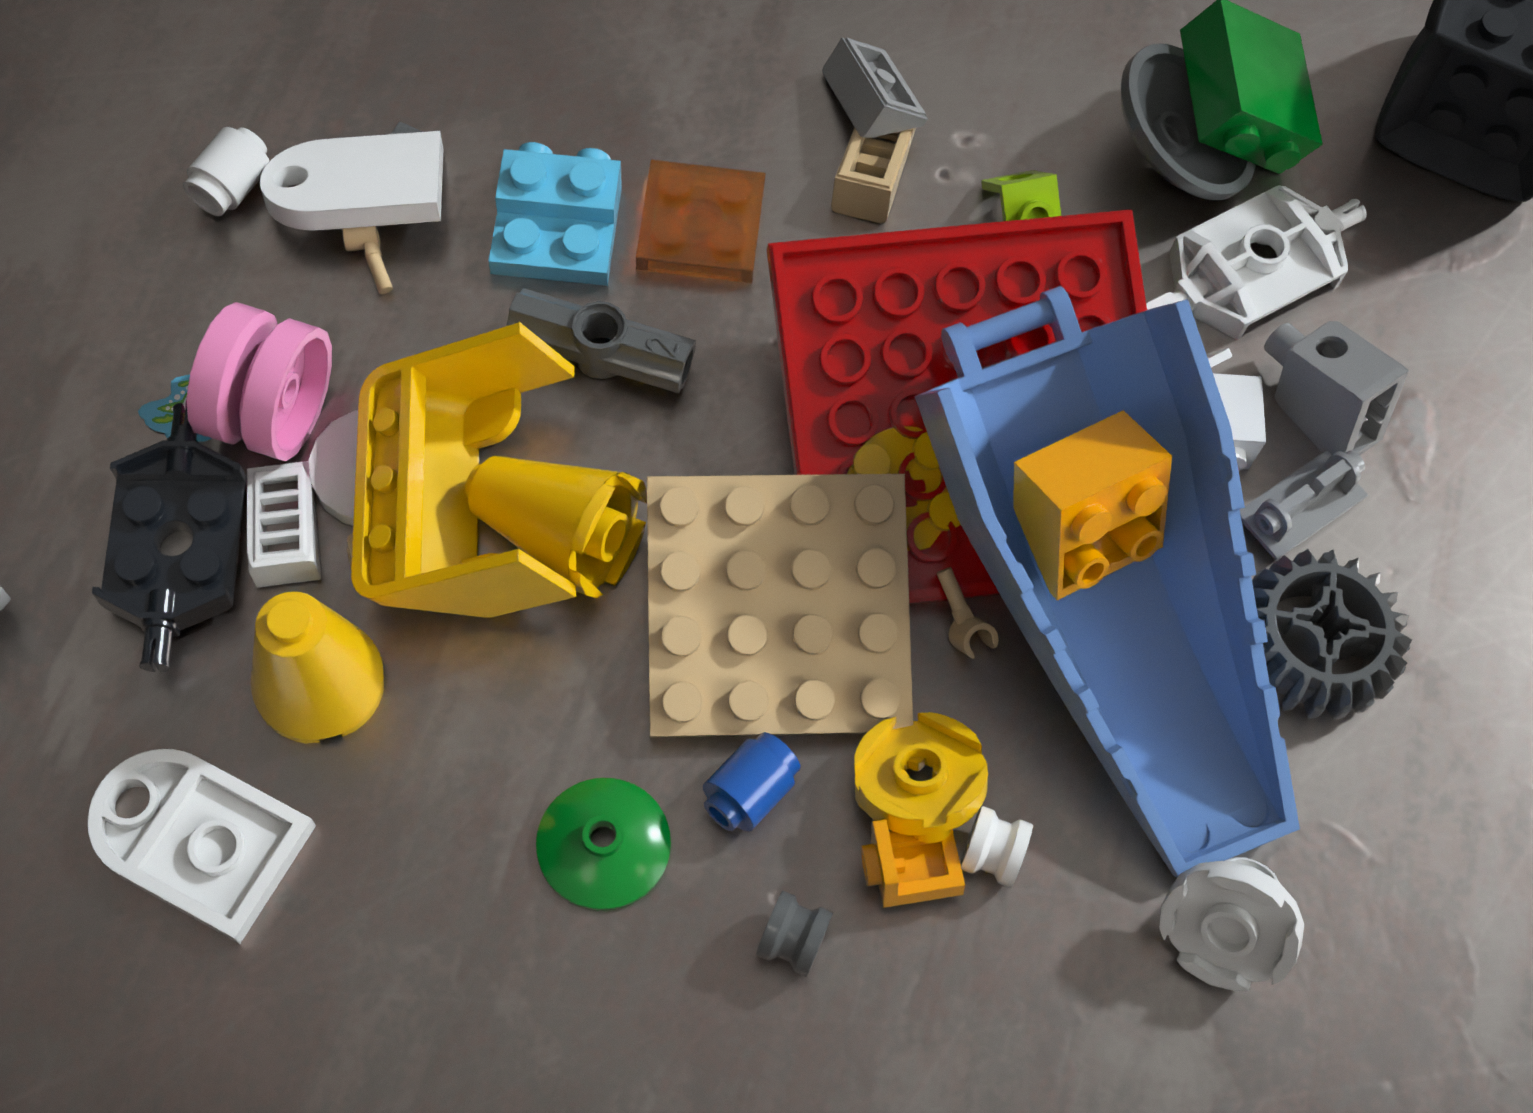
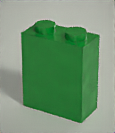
(1250, 87)

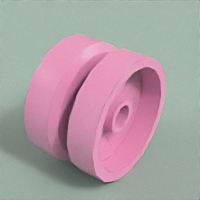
(259, 381)

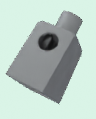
(1336, 385)

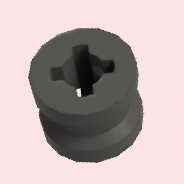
(794, 933)

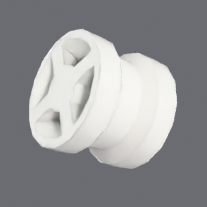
(996, 846)

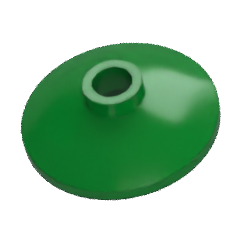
(611, 874)

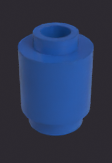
(750, 782)

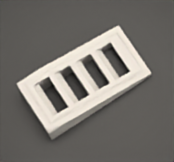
(284, 565)

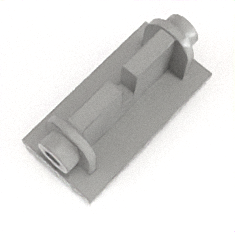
(1305, 501)

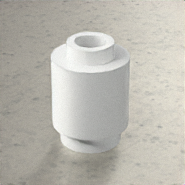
(226, 170)

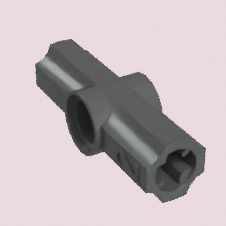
(634, 348)

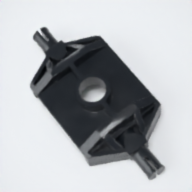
(164, 492)

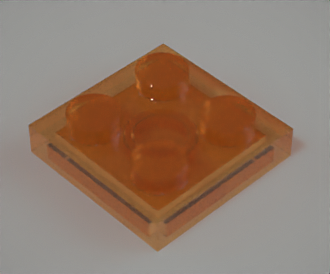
(700, 221)

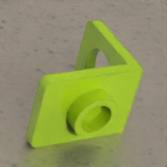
(1026, 194)

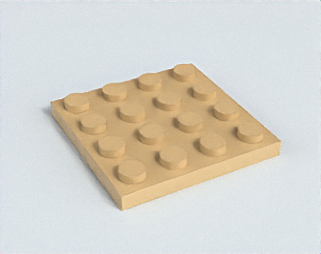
(777, 605)

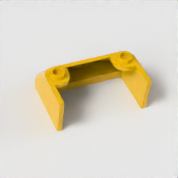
(413, 457)

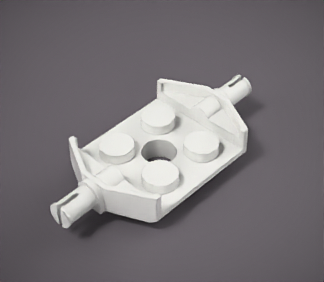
(1236, 287)

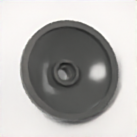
(1164, 128)

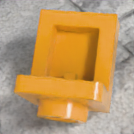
(910, 868)

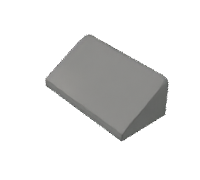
(871, 89)

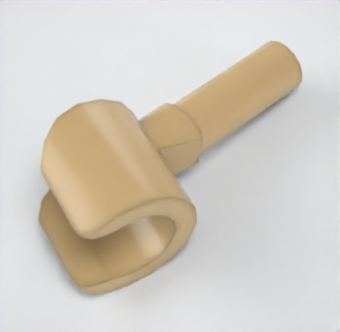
(368, 239)
(964, 621)

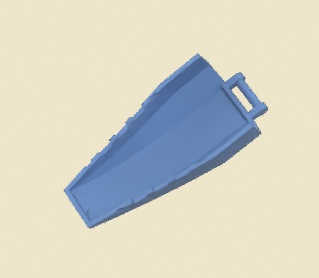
(1170, 649)

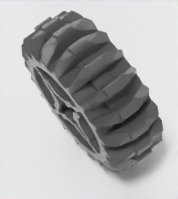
(1347, 616)

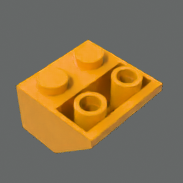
(1093, 502)

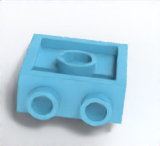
(556, 215)

